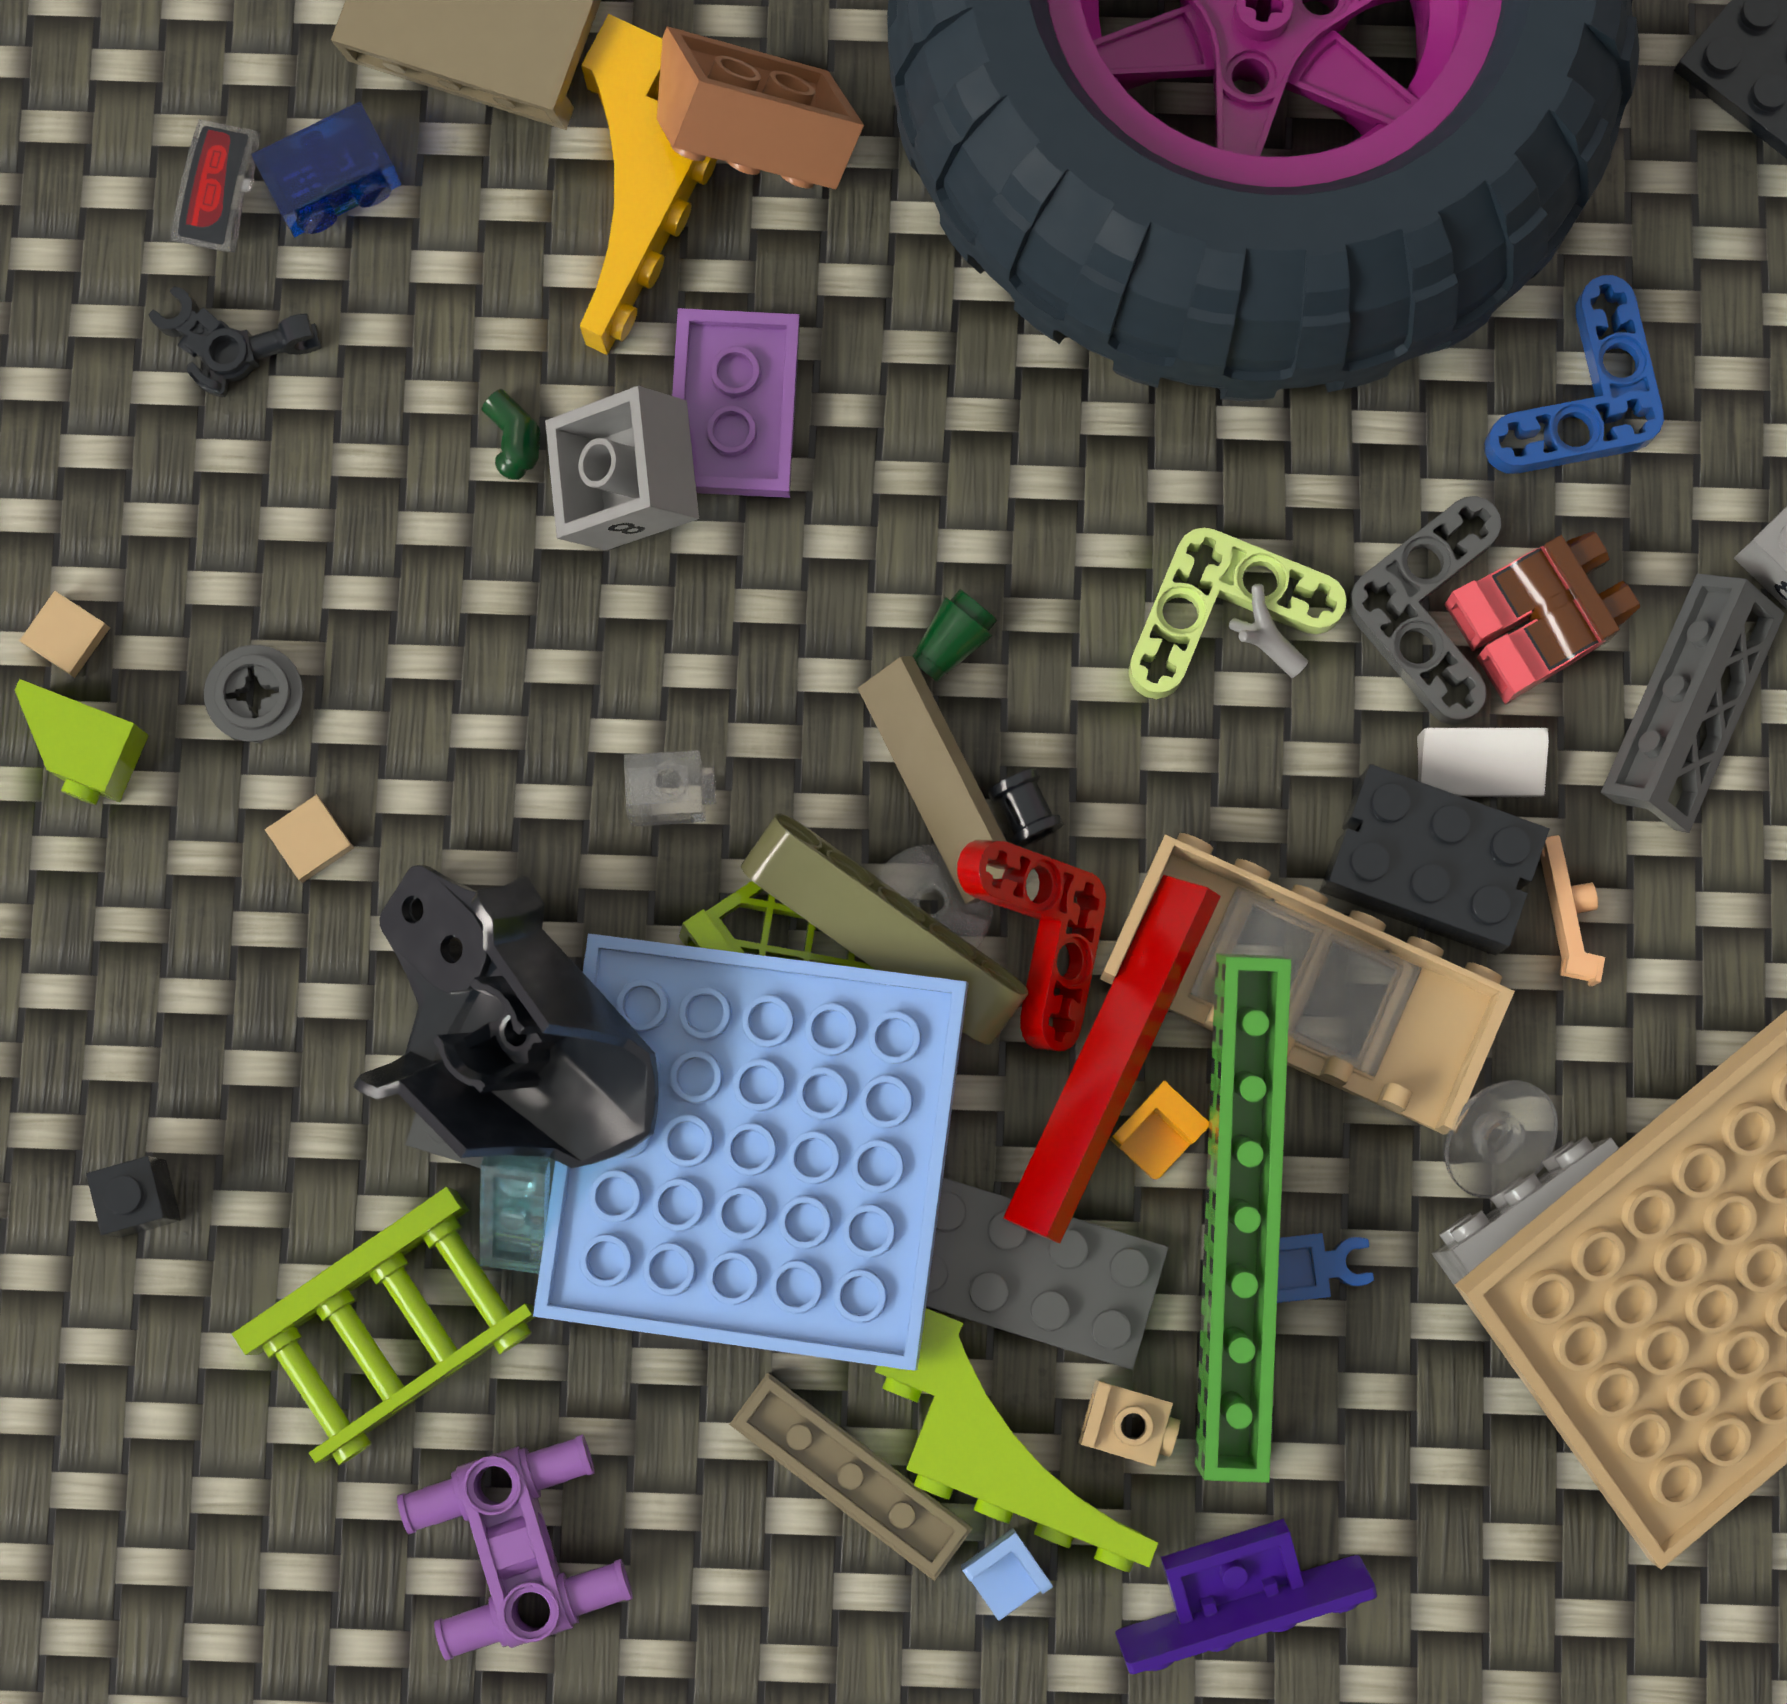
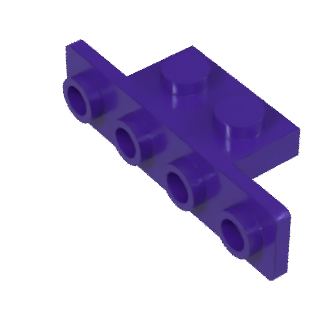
(1238, 1592)

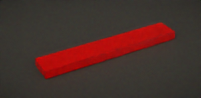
(1111, 1058)

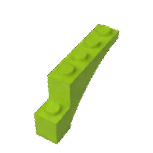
(975, 1452)

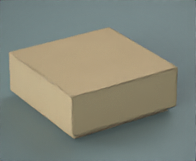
(64, 634)
(309, 838)

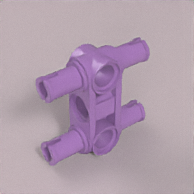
(514, 1547)

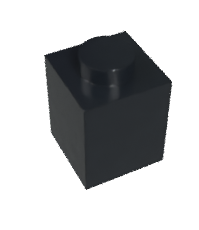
(133, 1197)

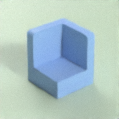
(1006, 1574)

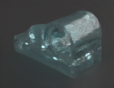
(513, 1211)

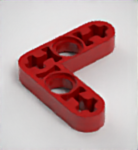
(1056, 912)

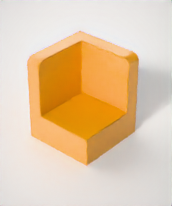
(1160, 1131)

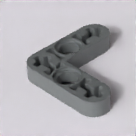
(1409, 591)

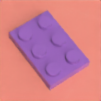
(739, 398)

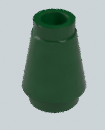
(953, 635)

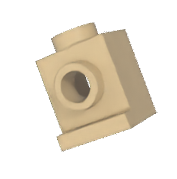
(1104, 1418)

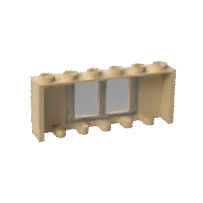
(1362, 1005)

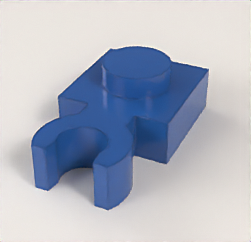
(1307, 1267)

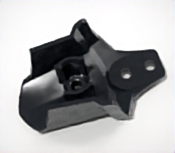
(509, 1032)

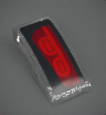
(214, 186)

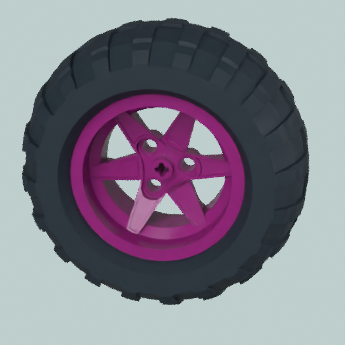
(1241, 260)

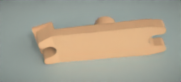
(1565, 904)

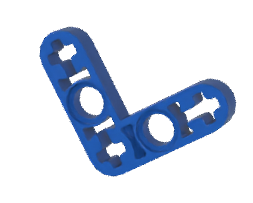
(1611, 393)

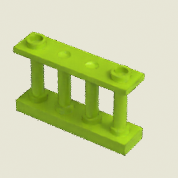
(331, 1299)

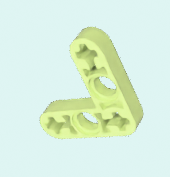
(1226, 583)

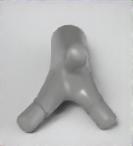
(1267, 636)

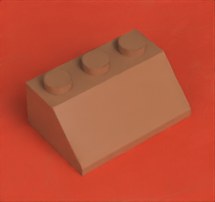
(754, 111)

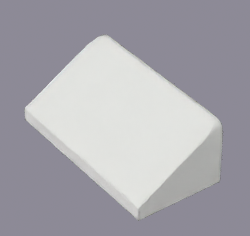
(1484, 761)

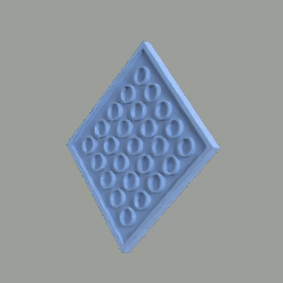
(783, 1160)

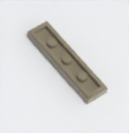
(930, 763)
(851, 1476)

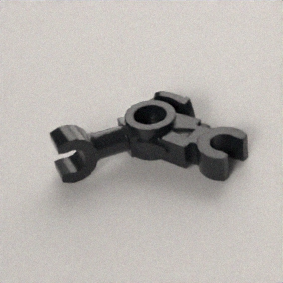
(227, 352)

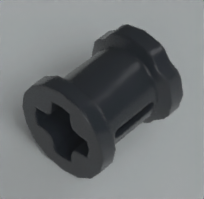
(1025, 807)

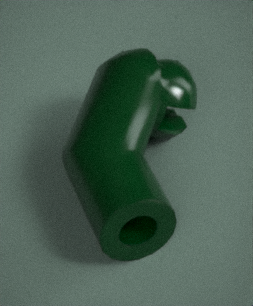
(519, 437)

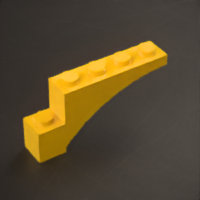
(648, 177)

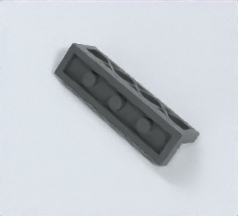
(1688, 691)

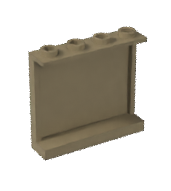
(482, 50)

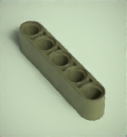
(878, 921)

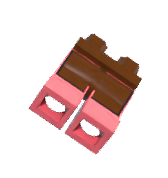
(1559, 601)

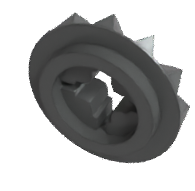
(232, 677)

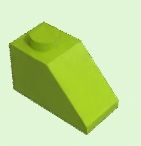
(81, 744)

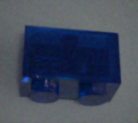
(327, 170)

